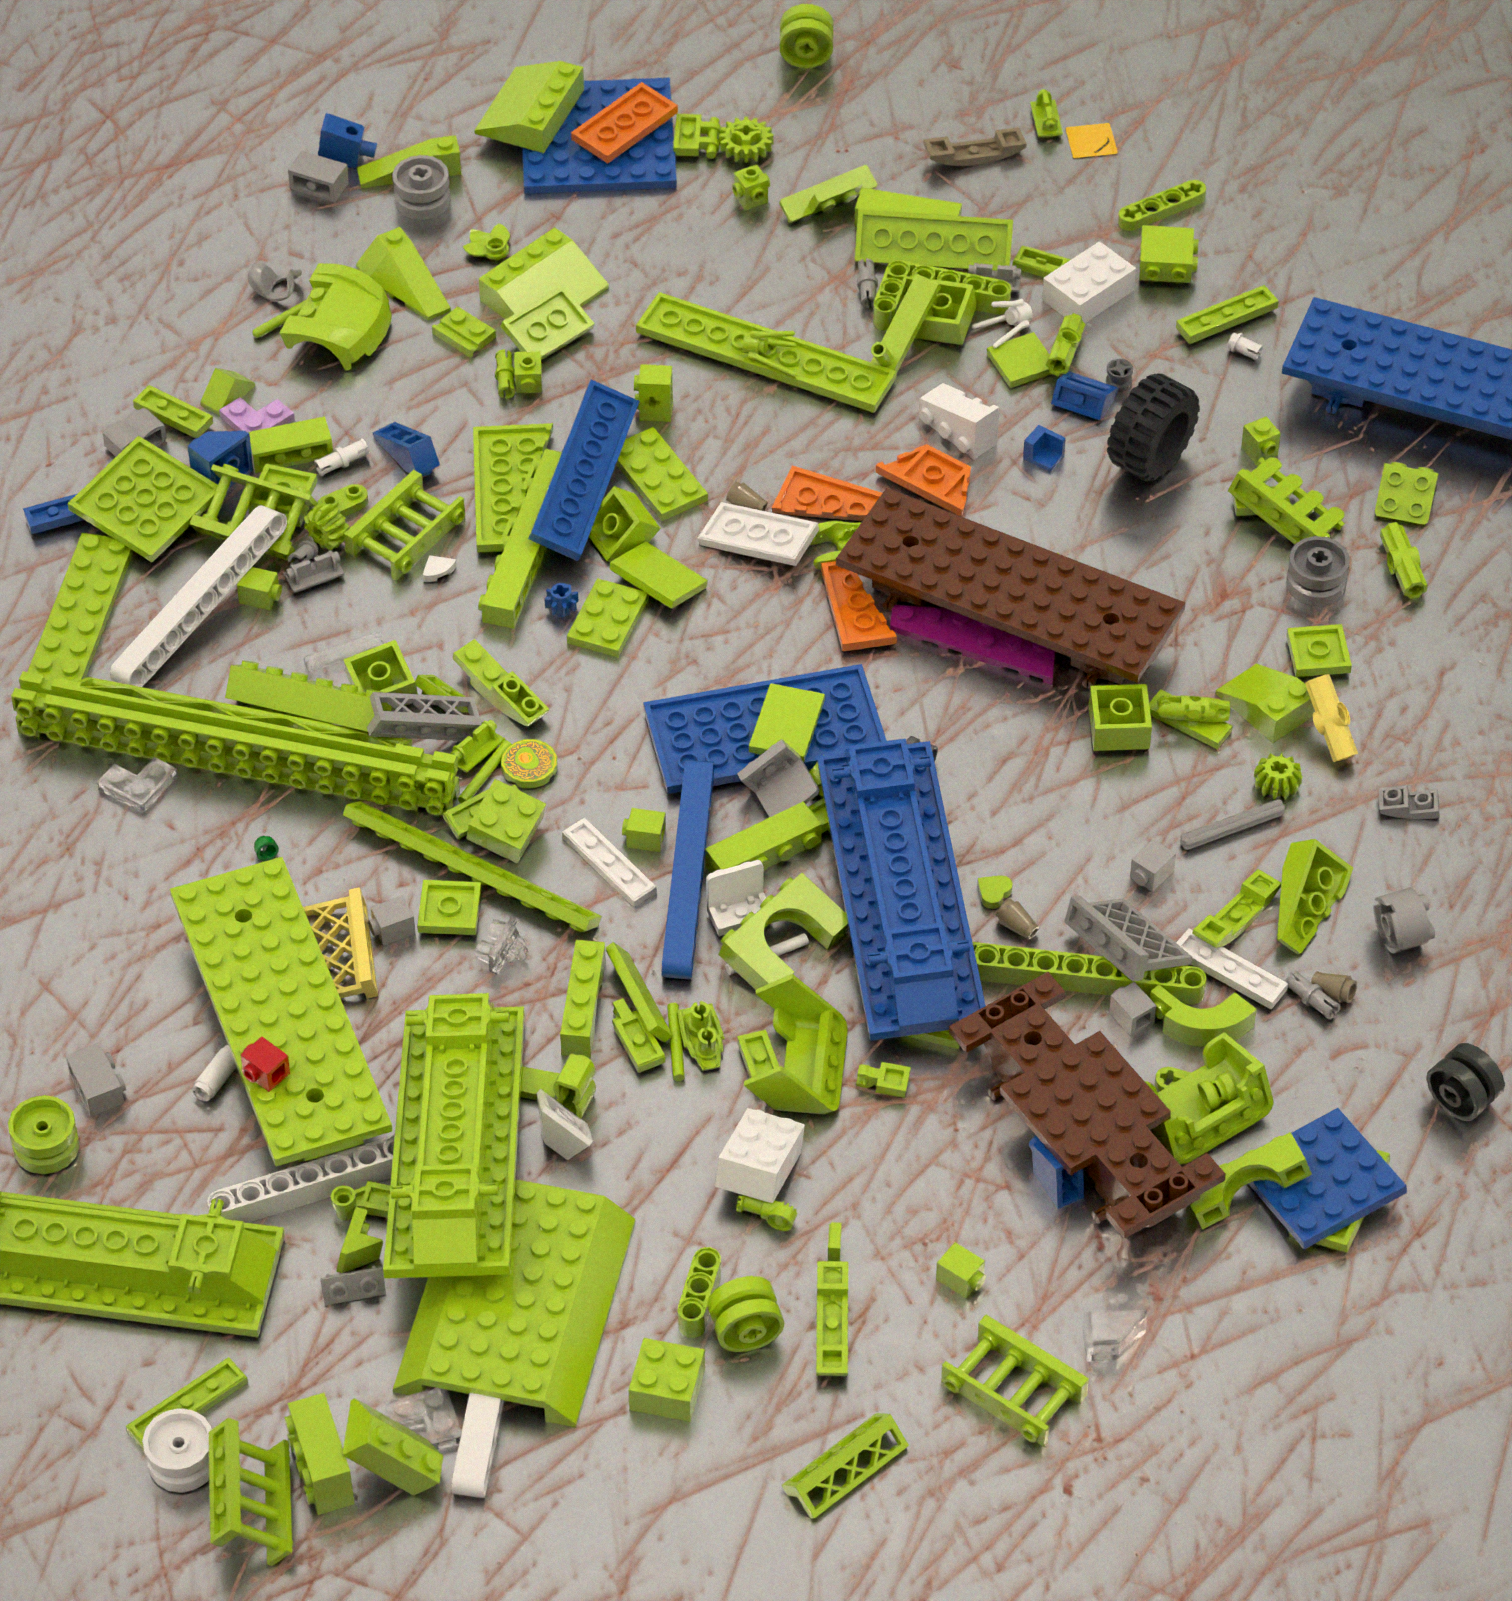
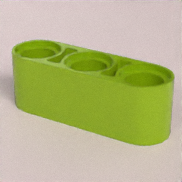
(702, 1280)

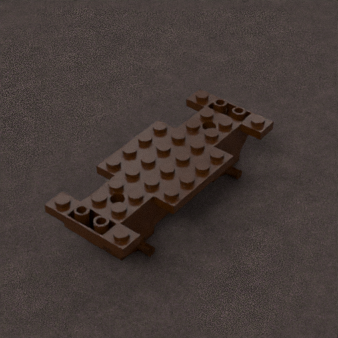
(1085, 1107)

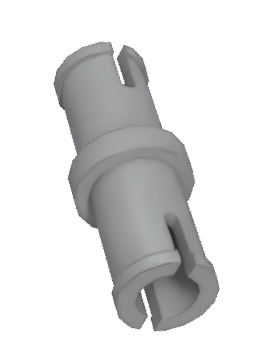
(867, 282)
(1312, 995)

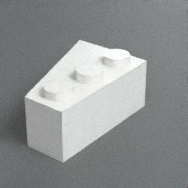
(960, 419)

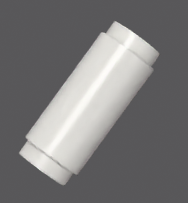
(214, 1075)

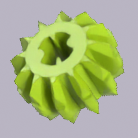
(326, 526)
(1278, 776)

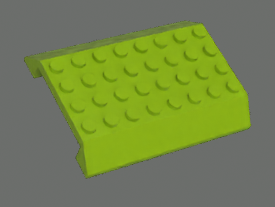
(539, 1327)

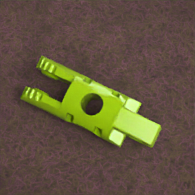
(1193, 708)

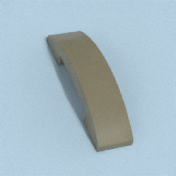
(976, 152)

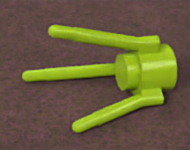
(757, 343)

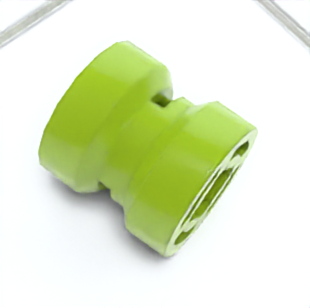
(1217, 1091)

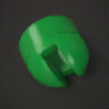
(269, 848)

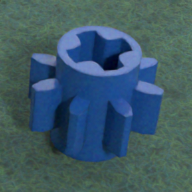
(561, 599)

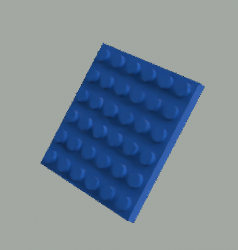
(572, 168)

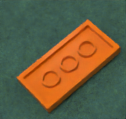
(624, 122)

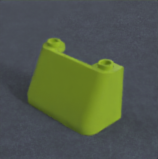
(1193, 1127)

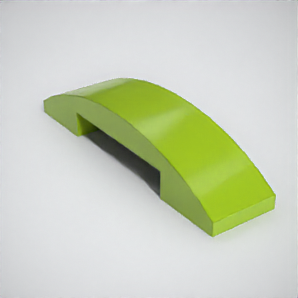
(1240, 912)
(832, 1318)

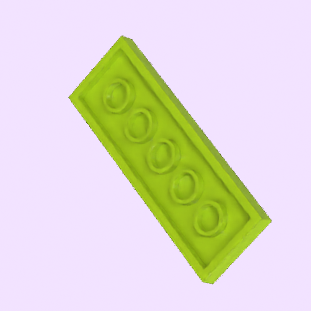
(933, 239)

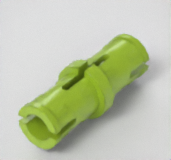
(505, 374)

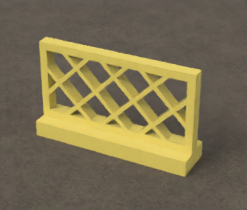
(358, 939)

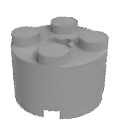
(1403, 919)

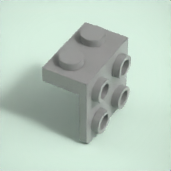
(779, 779)

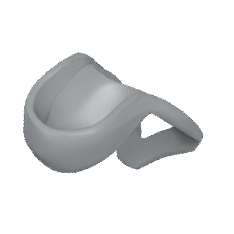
(263, 279)

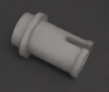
(306, 551)

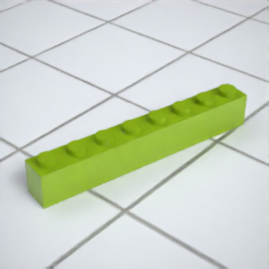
(520, 556)

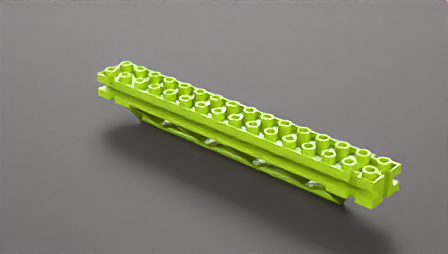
(236, 741)

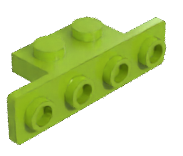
(827, 194)

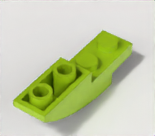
(497, 686)

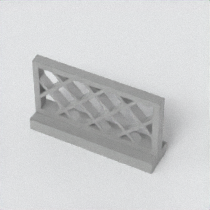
(1107, 932)

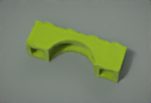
(581, 998)
(1275, 1161)

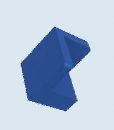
(1044, 448)

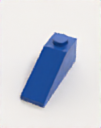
(408, 448)

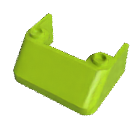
(813, 1050)

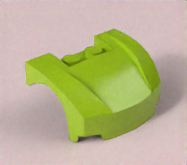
(342, 313)

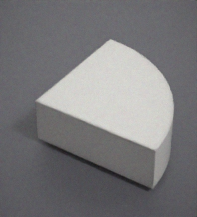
(438, 567)

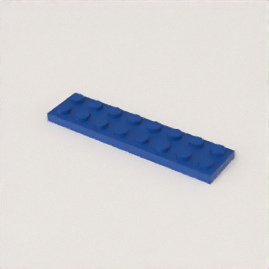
(584, 470)

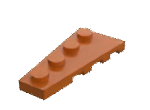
(823, 497)
(854, 610)

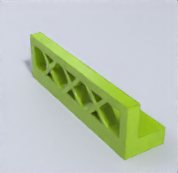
(838, 1455)

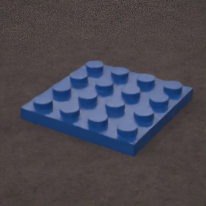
(1344, 1185)

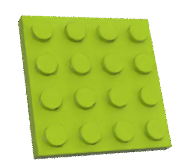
(144, 498)

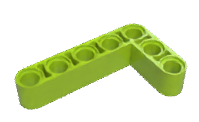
(901, 273)

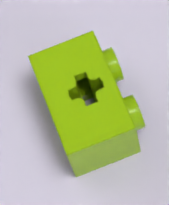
(655, 392)

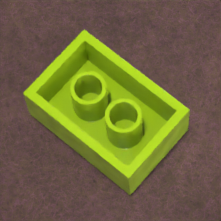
(319, 1454)

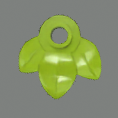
(491, 244)

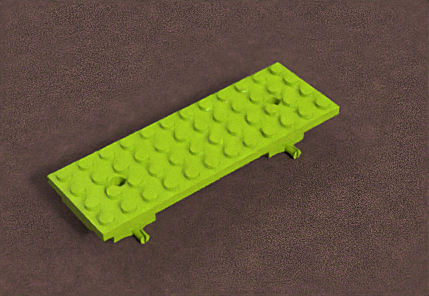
(275, 984)
(455, 1140)
(137, 1263)

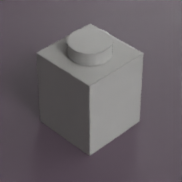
(1152, 865)
(392, 920)
(1132, 1008)

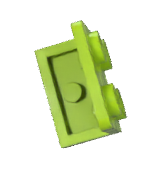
(1406, 493)

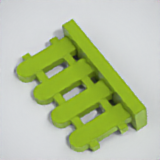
(1274, 508)

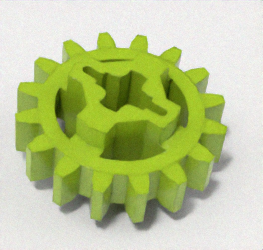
(746, 139)

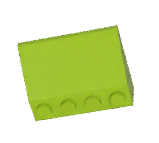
(533, 104)
(539, 270)

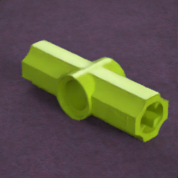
(1065, 344)
(1403, 560)

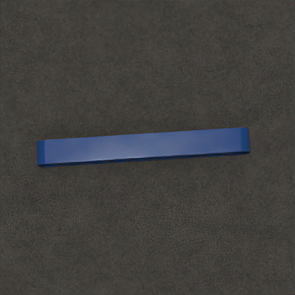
(688, 870)

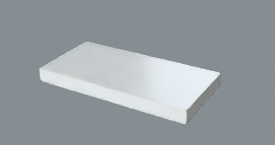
(758, 533)

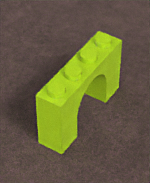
(796, 902)

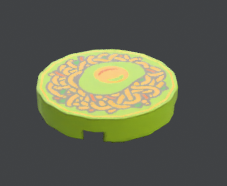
(529, 763)

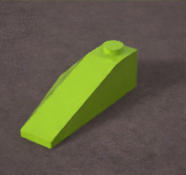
(381, 170)
(403, 274)
(1309, 887)

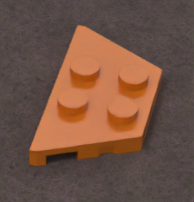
(931, 476)

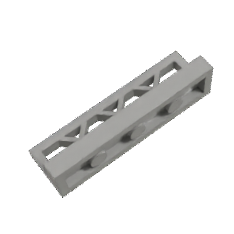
(427, 723)

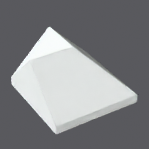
(562, 1128)

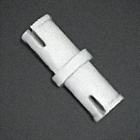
(341, 457)

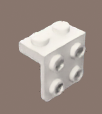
(734, 894)

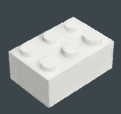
(1089, 283)
(759, 1155)

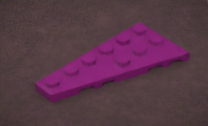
(973, 640)

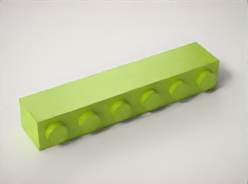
(301, 696)

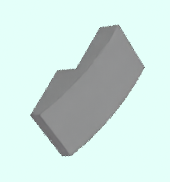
(1401, 803)

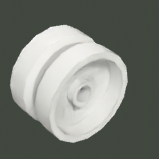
(178, 1450)

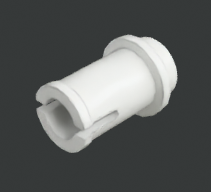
(1244, 346)

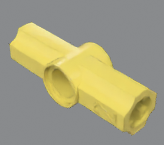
(1331, 718)

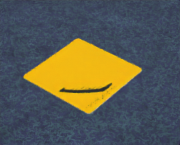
(1091, 140)

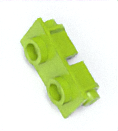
(1046, 115)
(476, 748)

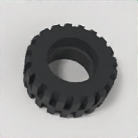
(1153, 427)

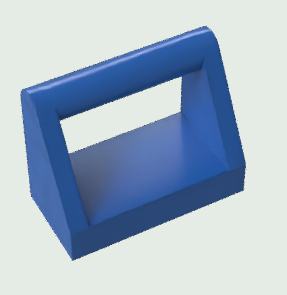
(1083, 395)

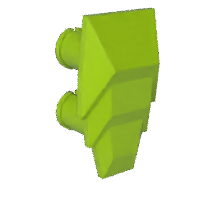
(702, 1034)

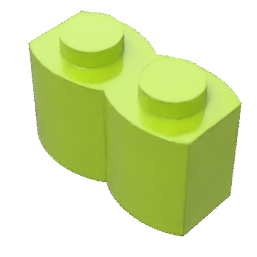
(575, 1084)

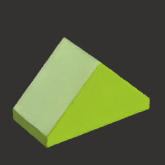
(225, 388)

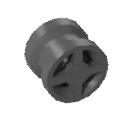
(1120, 374)

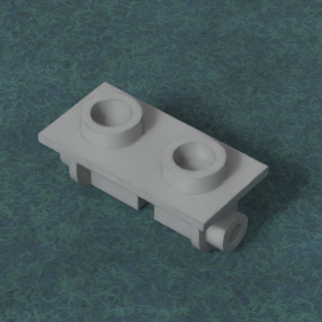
(1007, 273)
(310, 574)
(353, 1285)

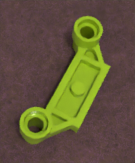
(371, 1197)

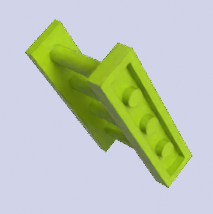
(394, 505)
(209, 522)
(1018, 1353)
(227, 1500)

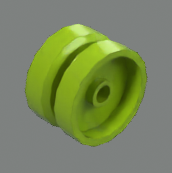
(806, 36)
(43, 1134)
(745, 1314)

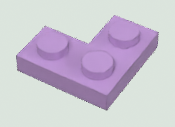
(244, 418)

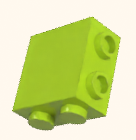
(1168, 254)

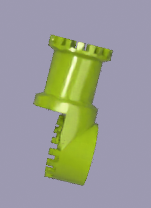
(769, 1211)

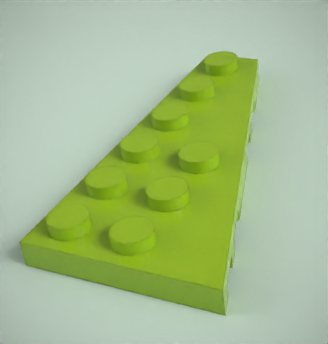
(502, 467)

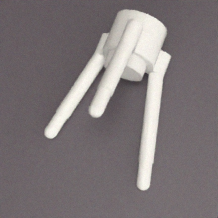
(1018, 314)

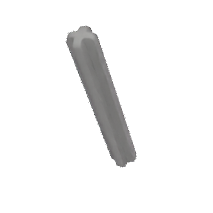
(1232, 824)

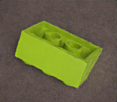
(390, 1449)

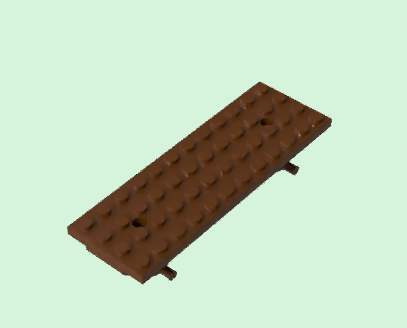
(1012, 585)

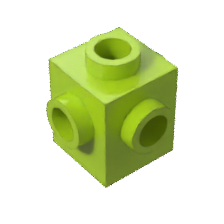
(751, 187)

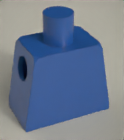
(343, 141)
(1054, 1178)

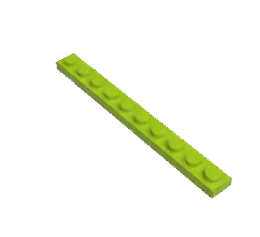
(479, 869)

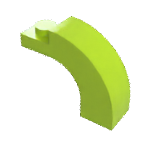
(1198, 1025)

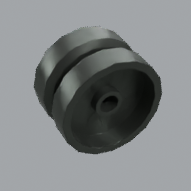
(1465, 1081)

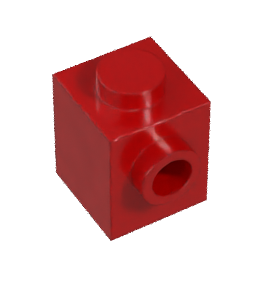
(264, 1064)

